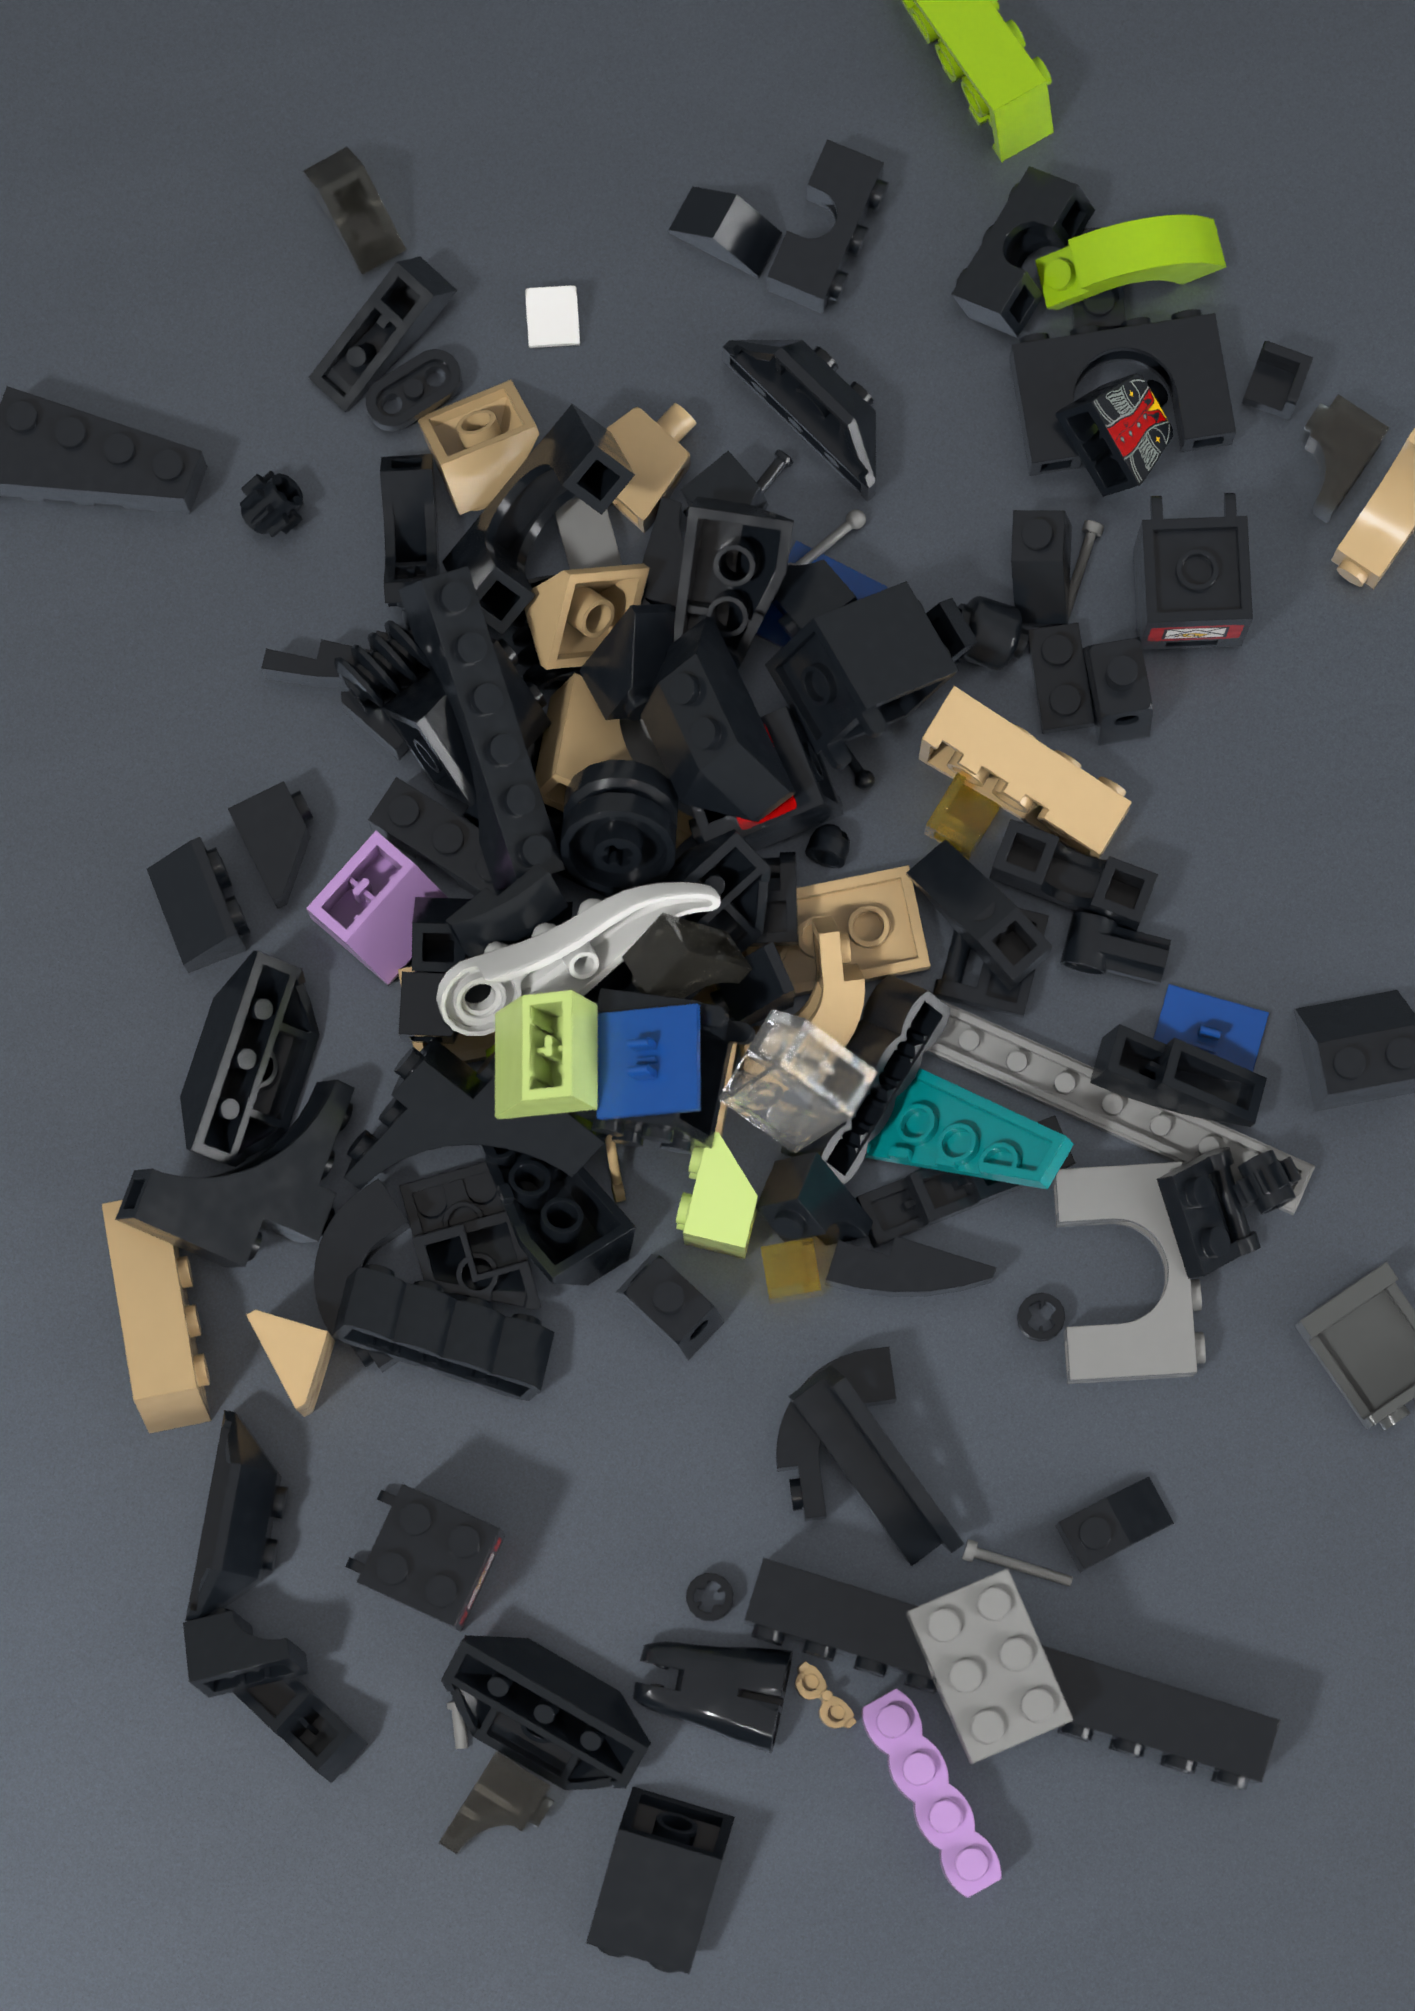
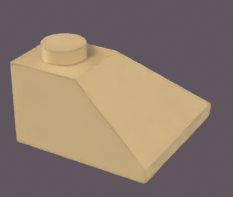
(480, 443)

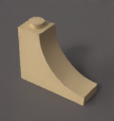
(1382, 524)
(577, 740)

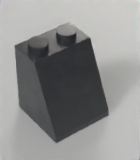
(433, 734)
(1358, 1049)
(660, 1881)

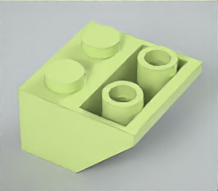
(546, 1055)
(722, 1204)

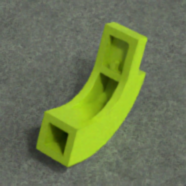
(1131, 252)

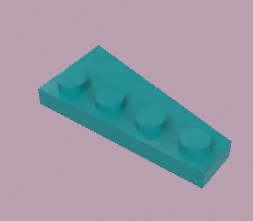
(968, 1135)

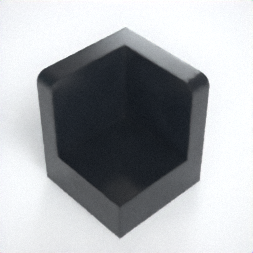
(1277, 380)

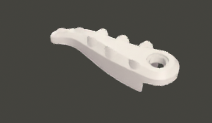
(565, 955)

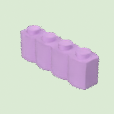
(937, 1806)

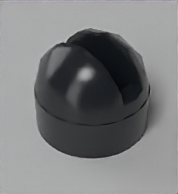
(828, 846)

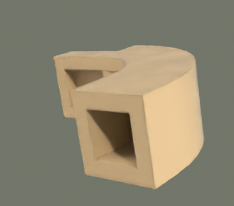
(838, 988)

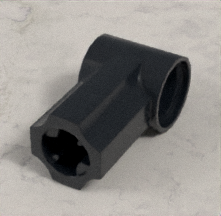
(1100, 946)

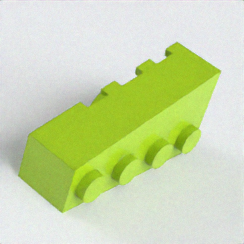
(995, 69)

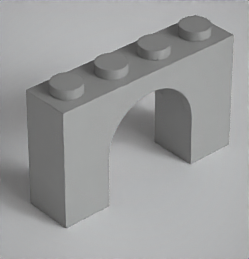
(1162, 1340)

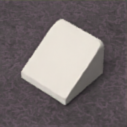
(552, 316)

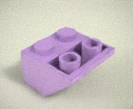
(372, 906)

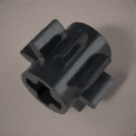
(271, 503)
(1266, 1182)

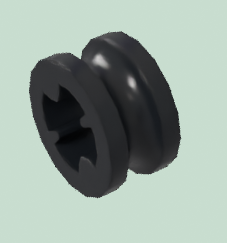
(1024, 1316)
(701, 1583)

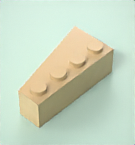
(1023, 774)
(157, 1326)

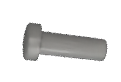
(459, 1727)

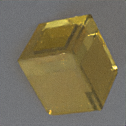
(961, 817)
(791, 1271)

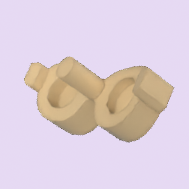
(833, 1710)

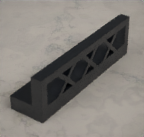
(874, 1466)

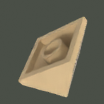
(580, 609)
(297, 1354)

